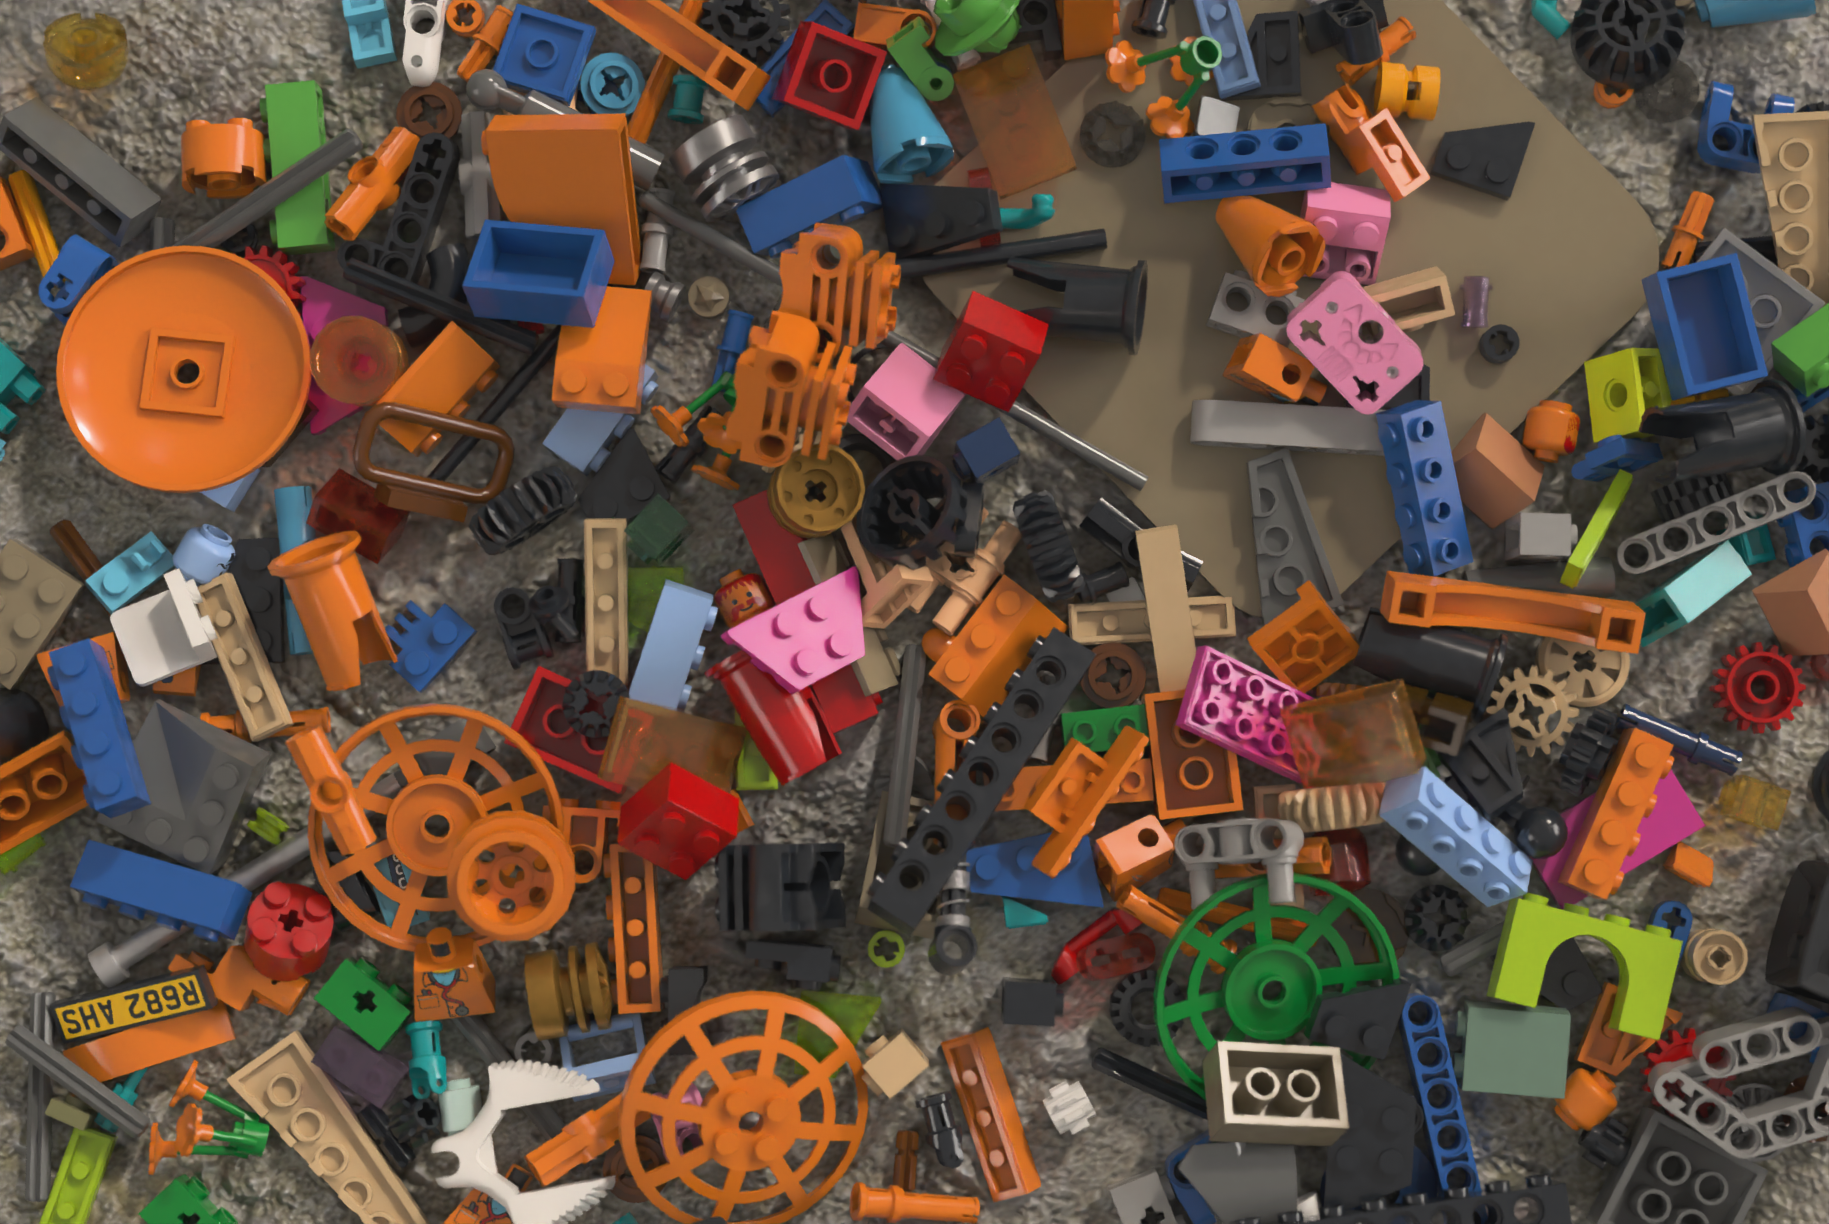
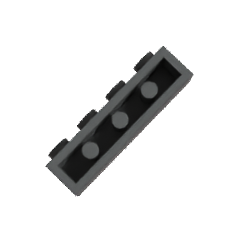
(77, 171)

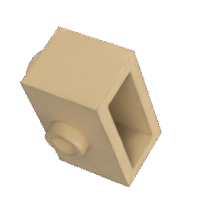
(1413, 299)
(892, 1063)

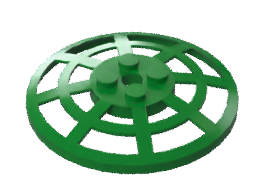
(1265, 962)

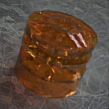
(336, 354)

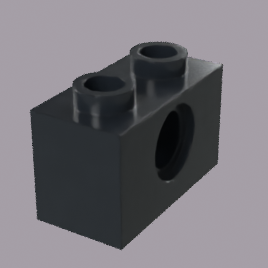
(1031, 1002)

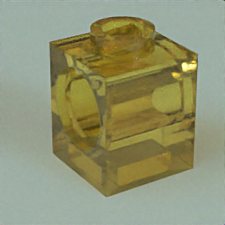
(1753, 802)

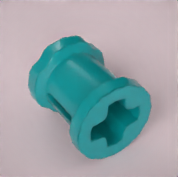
(688, 99)

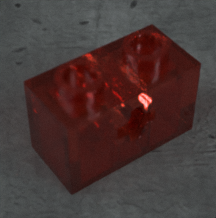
(350, 506)

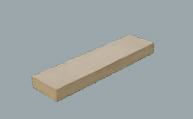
(606, 596)
(1167, 605)
(1129, 620)
(243, 659)

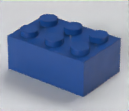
(539, 273)
(1704, 326)

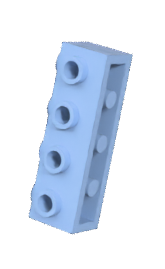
(1456, 837)

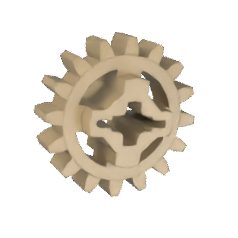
(1550, 703)

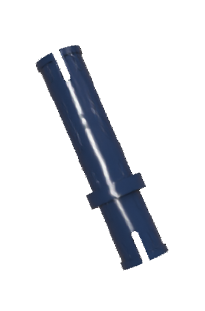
(1693, 746)

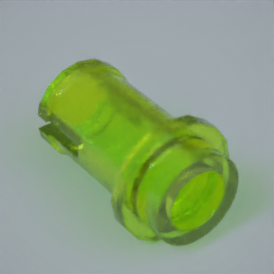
(16, 855)

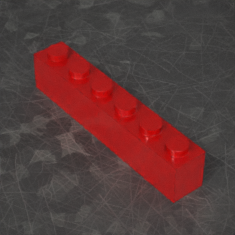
(787, 577)

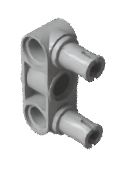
(1240, 843)

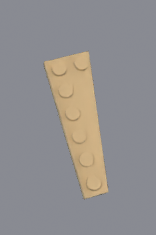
(1796, 190)
(325, 1131)

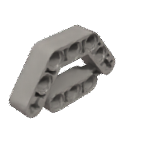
(1737, 1059)

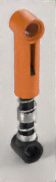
(953, 922)

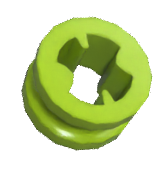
(268, 826)
(880, 960)

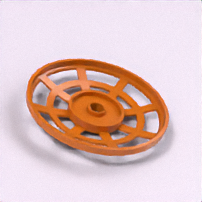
(411, 808)
(735, 1096)

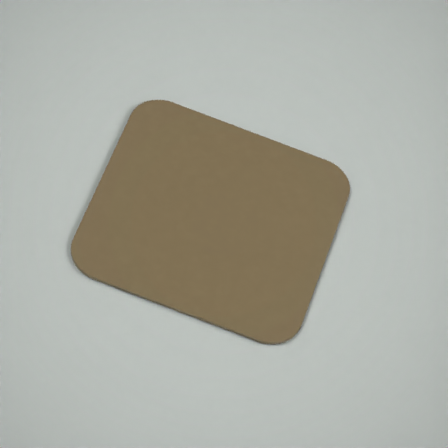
(1558, 256)

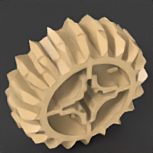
(1332, 806)

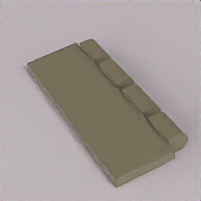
(878, 667)

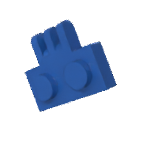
(1616, 454)
(428, 643)

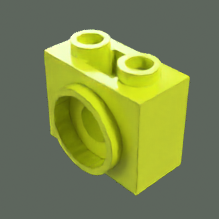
(1622, 389)

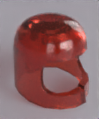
(1349, 860)

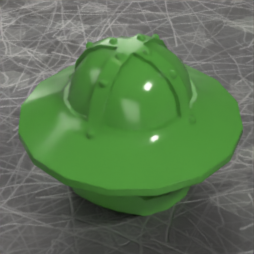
(975, 25)

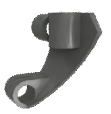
(1243, 1178)

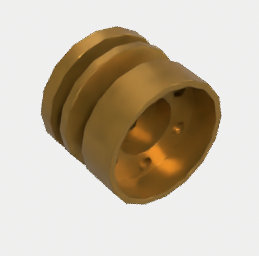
(839, 495)
(567, 991)

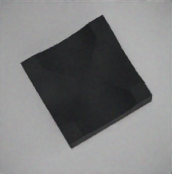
(682, 991)

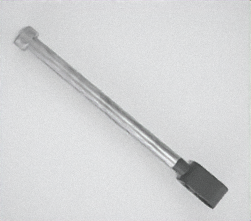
(113, 962)

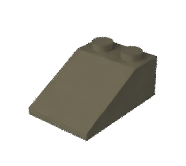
(880, 860)

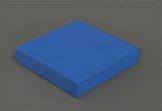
(544, 53)

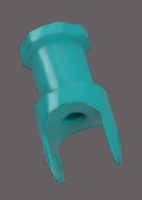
(426, 1061)

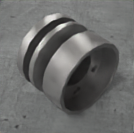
(720, 161)

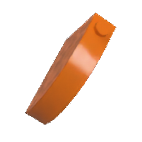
(569, 175)

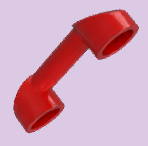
(1065, 963)

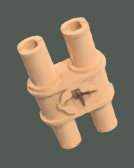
(970, 585)

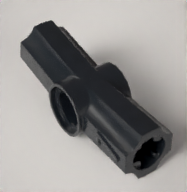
(1117, 531)

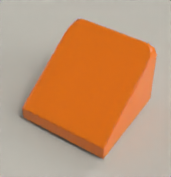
(1690, 865)

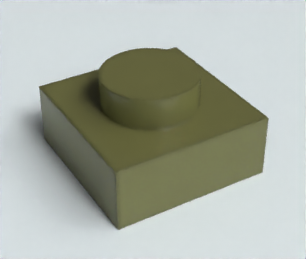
(72, 1111)

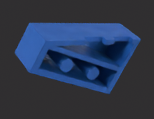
(828, 195)
(1008, 872)

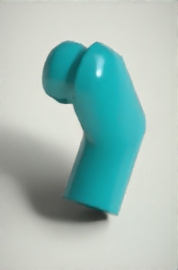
(1547, 15)
(1028, 218)

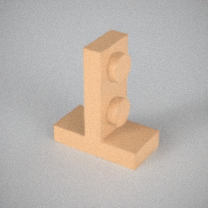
(887, 588)

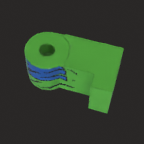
(928, 74)

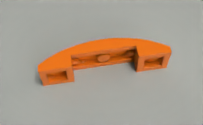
(153, 1043)

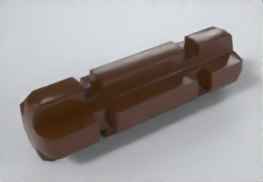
(906, 1160)

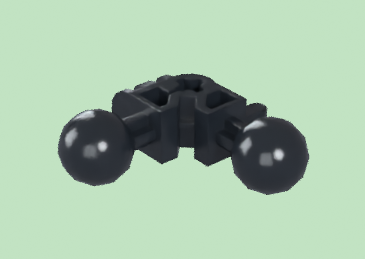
(1537, 832)

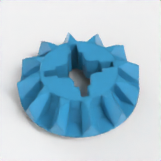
(613, 66)

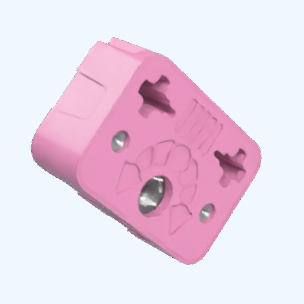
(1344, 352)

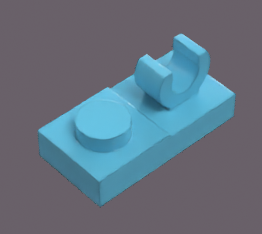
(131, 573)

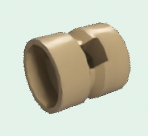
(1714, 956)

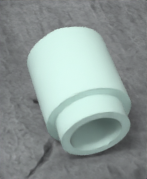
(459, 1105)

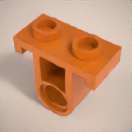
(587, 831)

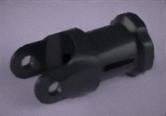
(1152, 18)
(943, 1132)

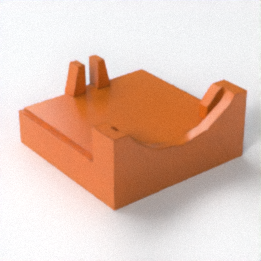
(1305, 641)

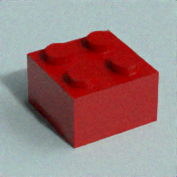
(829, 75)
(991, 351)
(678, 821)

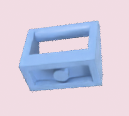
(609, 1073)

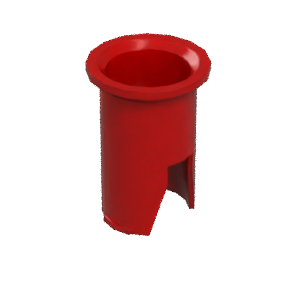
(783, 725)

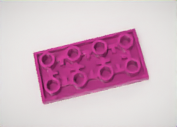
(1240, 710)
(1667, 825)

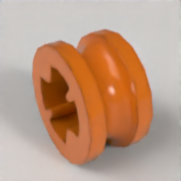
(452, 17)
(1611, 101)

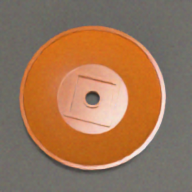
(149, 321)

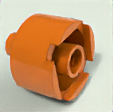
(222, 158)

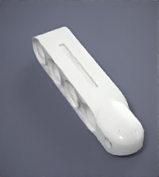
(423, 49)

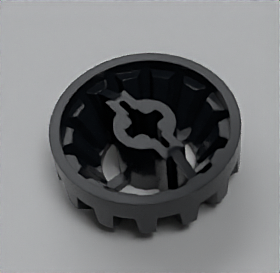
(1620, 58)
(900, 502)

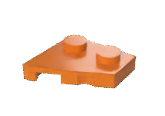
(1609, 1048)

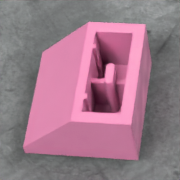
(1353, 227)
(903, 405)

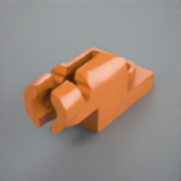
(1371, 141)
(239, 982)

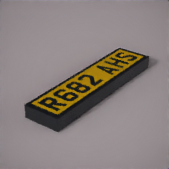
(133, 1004)

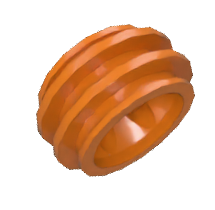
(529, 916)

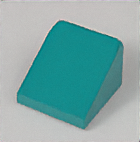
(1753, 545)
(1019, 915)

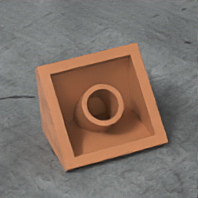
(1495, 472)
(1799, 606)

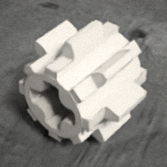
(1069, 1107)

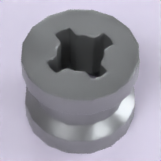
(665, 295)

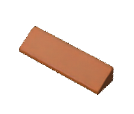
(991, 1115)

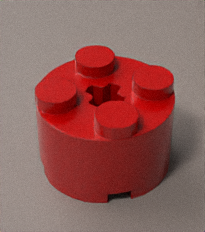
(288, 931)

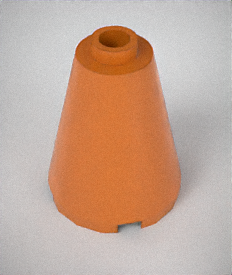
(1270, 243)

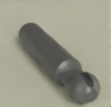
(489, 90)
(1596, 581)

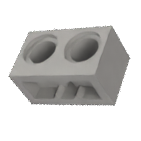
(1252, 319)
(1539, 537)

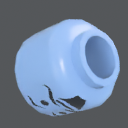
(204, 554)

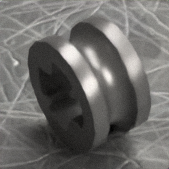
(531, 1036)

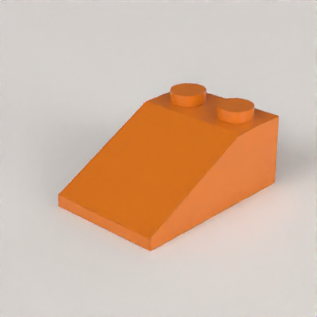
(606, 363)

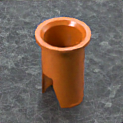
(334, 607)

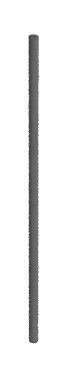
(771, 271)

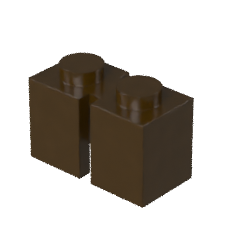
(1444, 716)

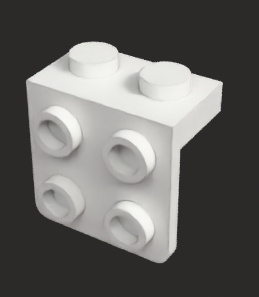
(165, 632)

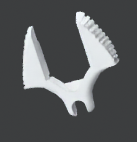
(511, 1087)

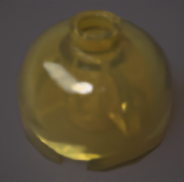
(86, 51)

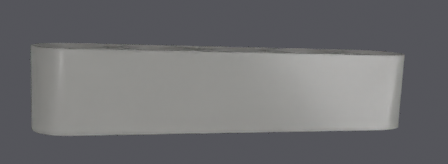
(1284, 426)
(1731, 508)

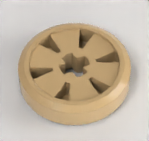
(1592, 687)

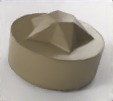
(708, 297)

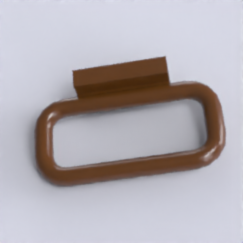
(423, 493)

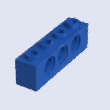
(1245, 163)

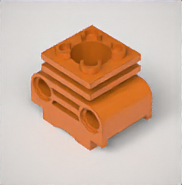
(840, 295)
(785, 391)

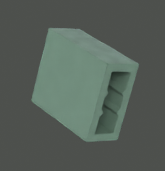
(1512, 1049)

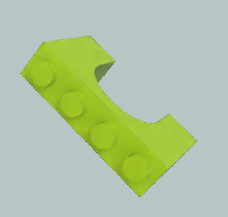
(1643, 959)

